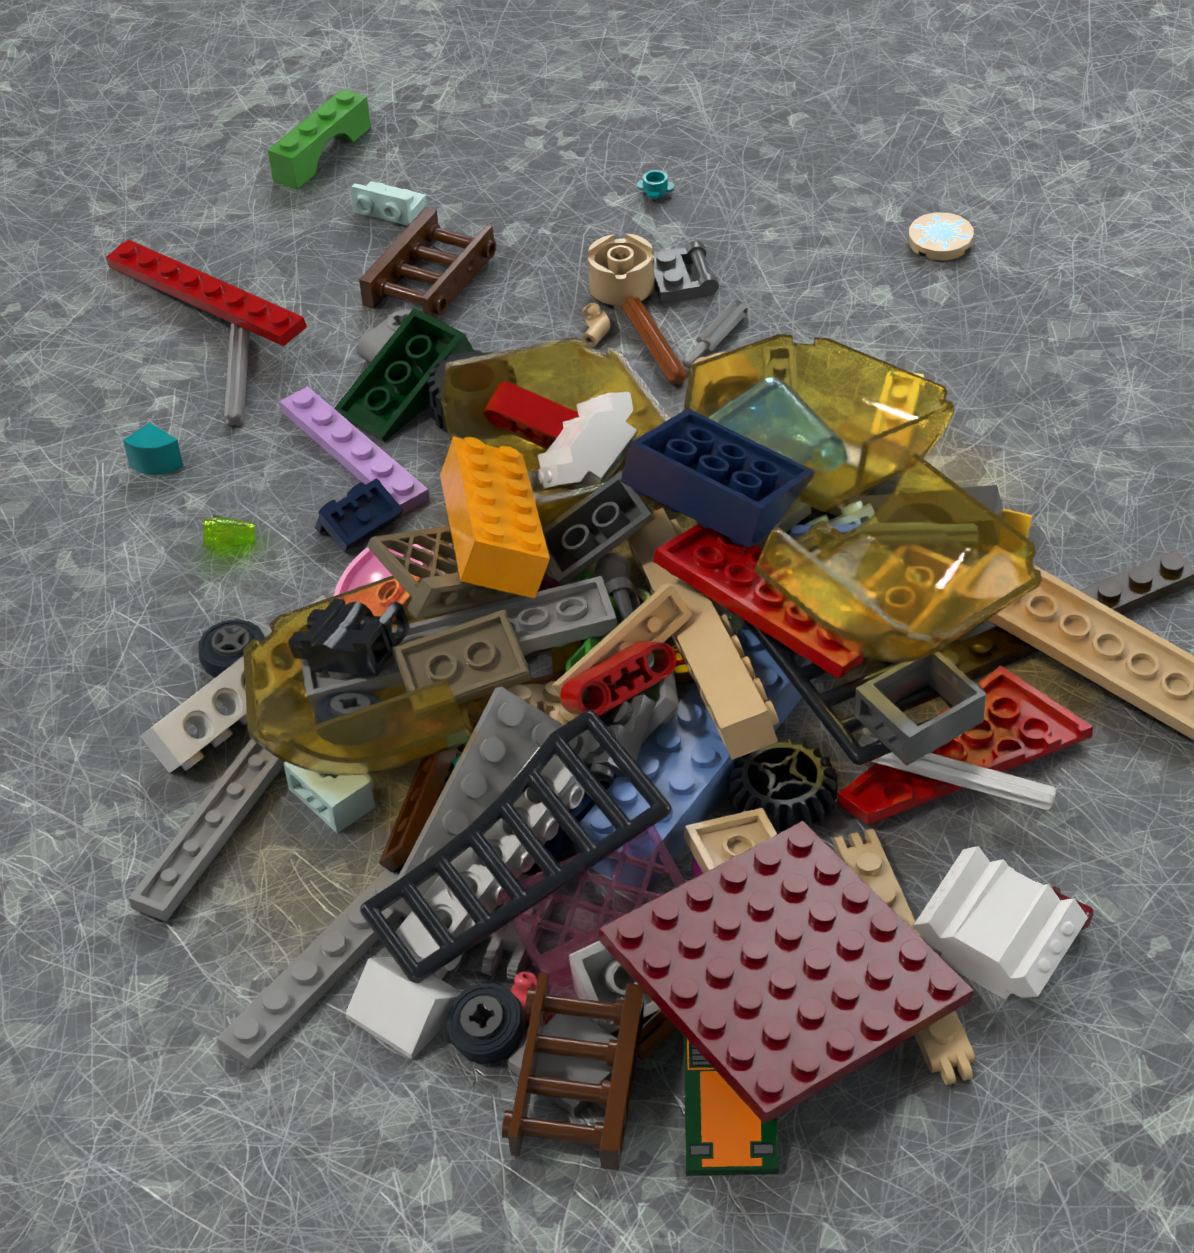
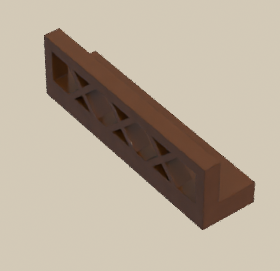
(417, 806)

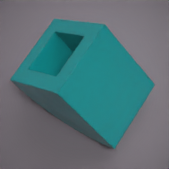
(152, 451)

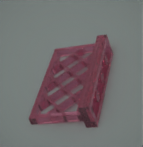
(556, 960)

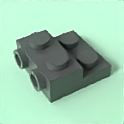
(628, 724)

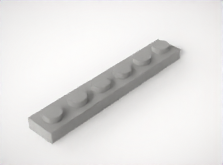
(206, 832)
(304, 980)

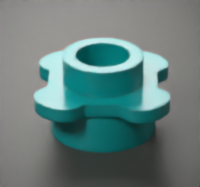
(655, 184)

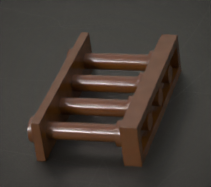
(415, 245)
(612, 1094)

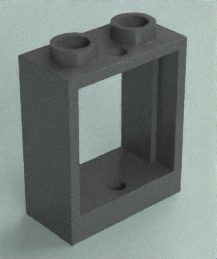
(895, 730)

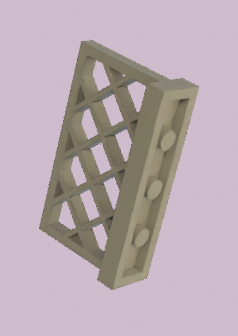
(436, 591)

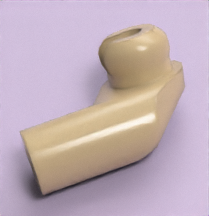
(597, 322)

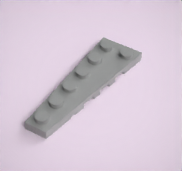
(490, 761)

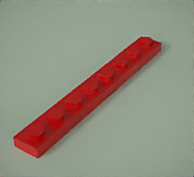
(207, 292)

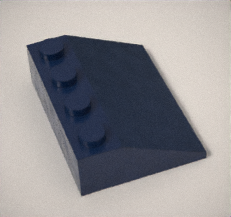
(715, 476)

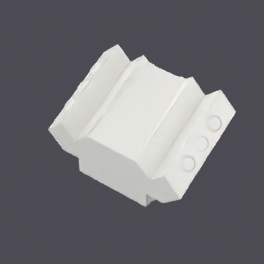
(588, 446)
(999, 925)

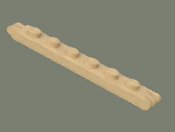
(945, 1041)

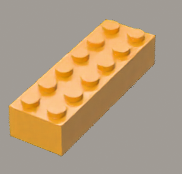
(493, 517)

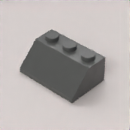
(594, 528)

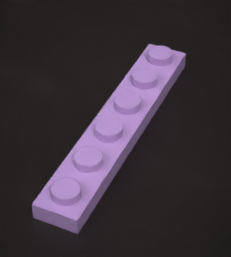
(352, 447)

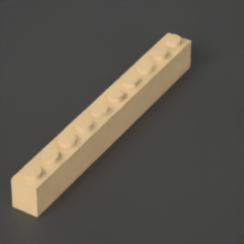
(710, 651)

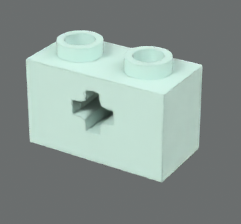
(334, 798)

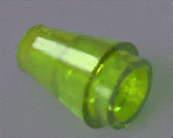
(227, 532)

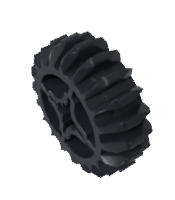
(784, 782)

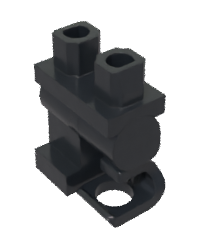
(349, 637)

